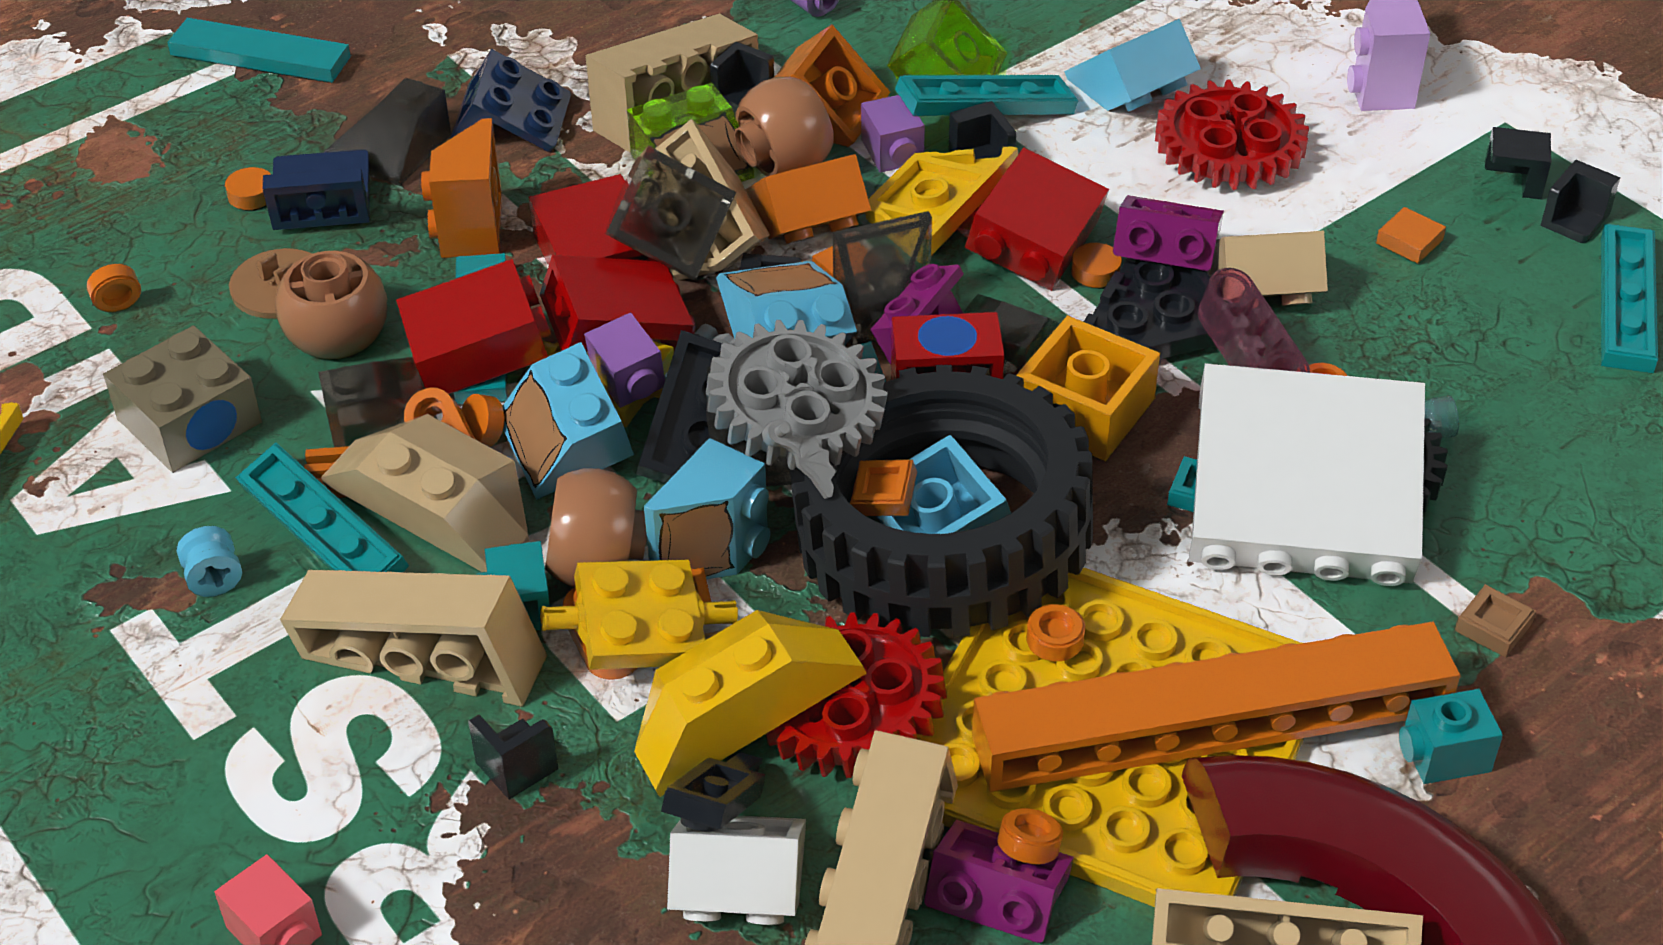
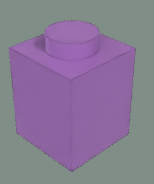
(890, 132)
(625, 360)

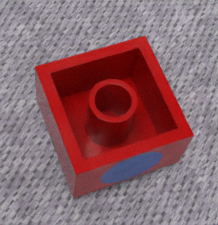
(947, 340)

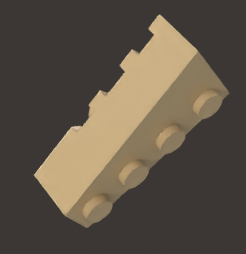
(655, 69)
(419, 627)
(885, 841)

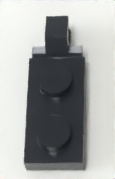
(715, 792)

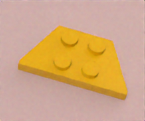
(943, 184)

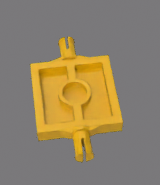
(637, 612)

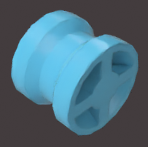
(209, 561)

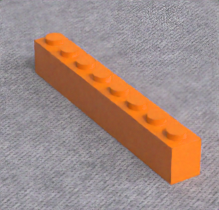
(1208, 705)

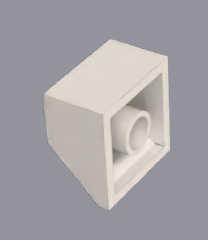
(739, 869)

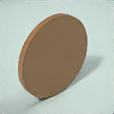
(257, 280)

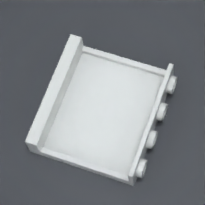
(1309, 474)

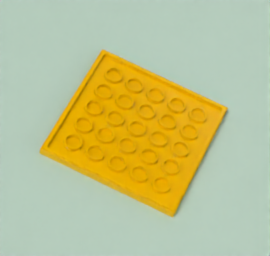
(1124, 825)

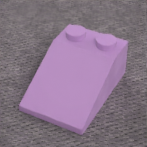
(1389, 55)

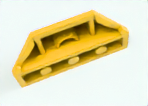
(738, 691)

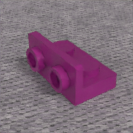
(1167, 232)
(925, 295)
(986, 886)

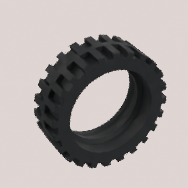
(965, 574)

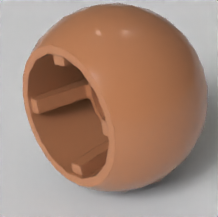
(783, 126)
(331, 304)
(593, 522)

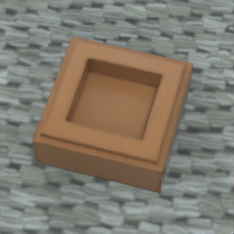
(1495, 620)

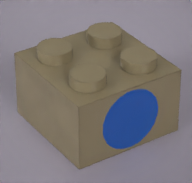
(183, 398)

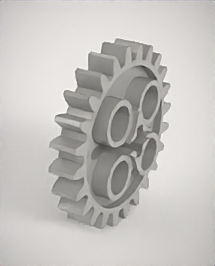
(800, 379)

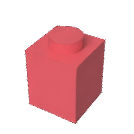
(267, 907)

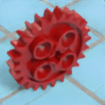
(1252, 144)
(895, 696)

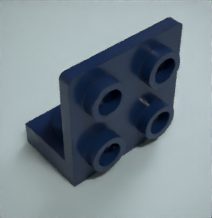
(515, 101)
(318, 189)

